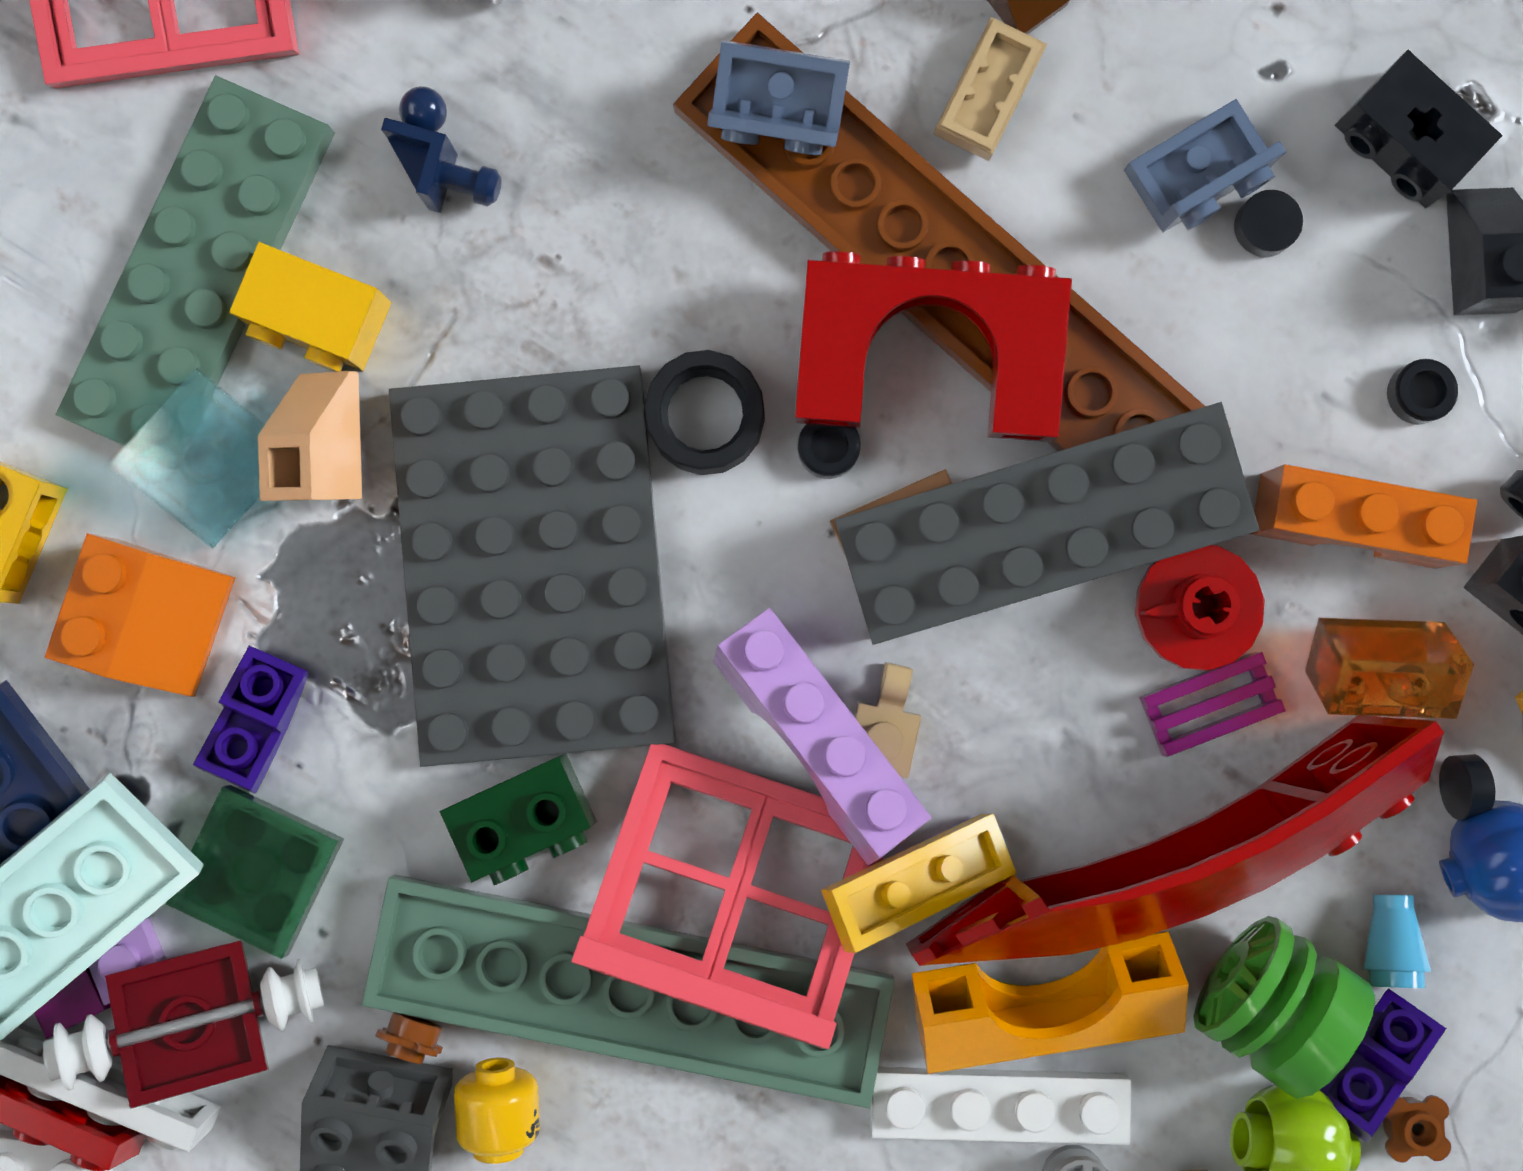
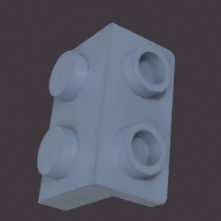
(778, 96)
(1201, 165)

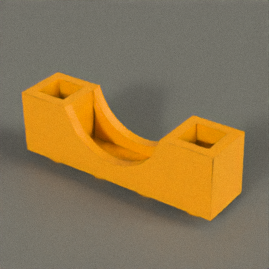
(1116, 998)

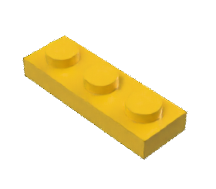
(918, 882)

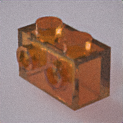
(1388, 668)

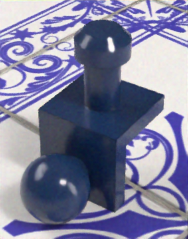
(431, 156)

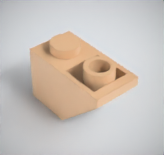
(313, 441)

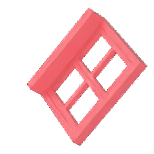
(166, 53)
(706, 981)

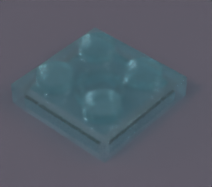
(197, 458)

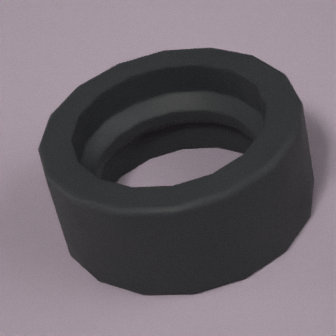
(696, 365)

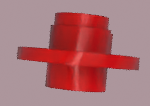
(1200, 608)

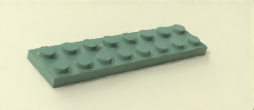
(511, 973)

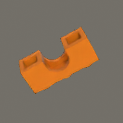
(1367, 514)

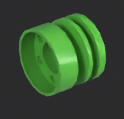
(1285, 1007)

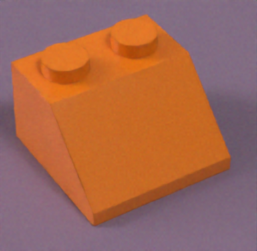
(139, 616)

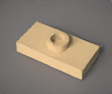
(990, 89)

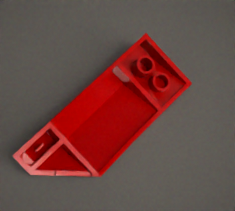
(1203, 867)

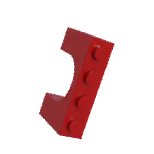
(1017, 313)

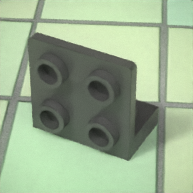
(371, 1113)

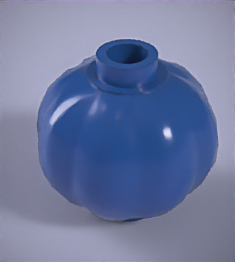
(1489, 861)

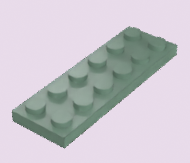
(169, 313)

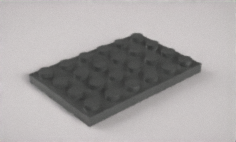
(531, 566)

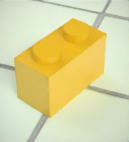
(309, 307)

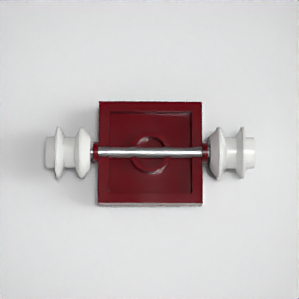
(183, 1024)

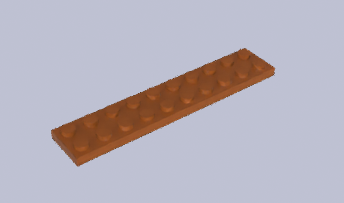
(888, 201)

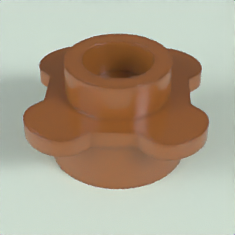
(411, 1038)
(1430, 1141)

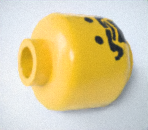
(496, 1111)

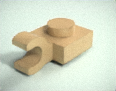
(887, 723)

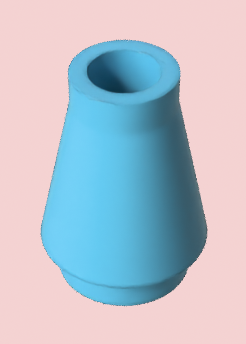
(1395, 944)

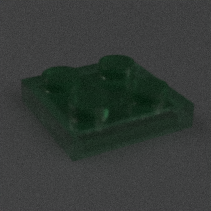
(257, 871)

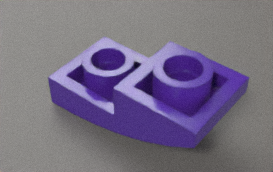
(252, 720)
(1383, 1063)

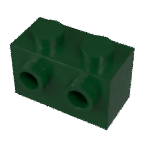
(519, 819)

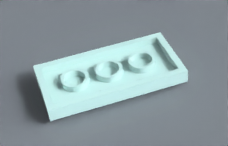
(81, 893)

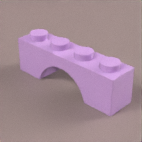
(846, 765)

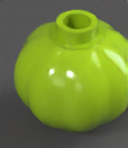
(1295, 1135)

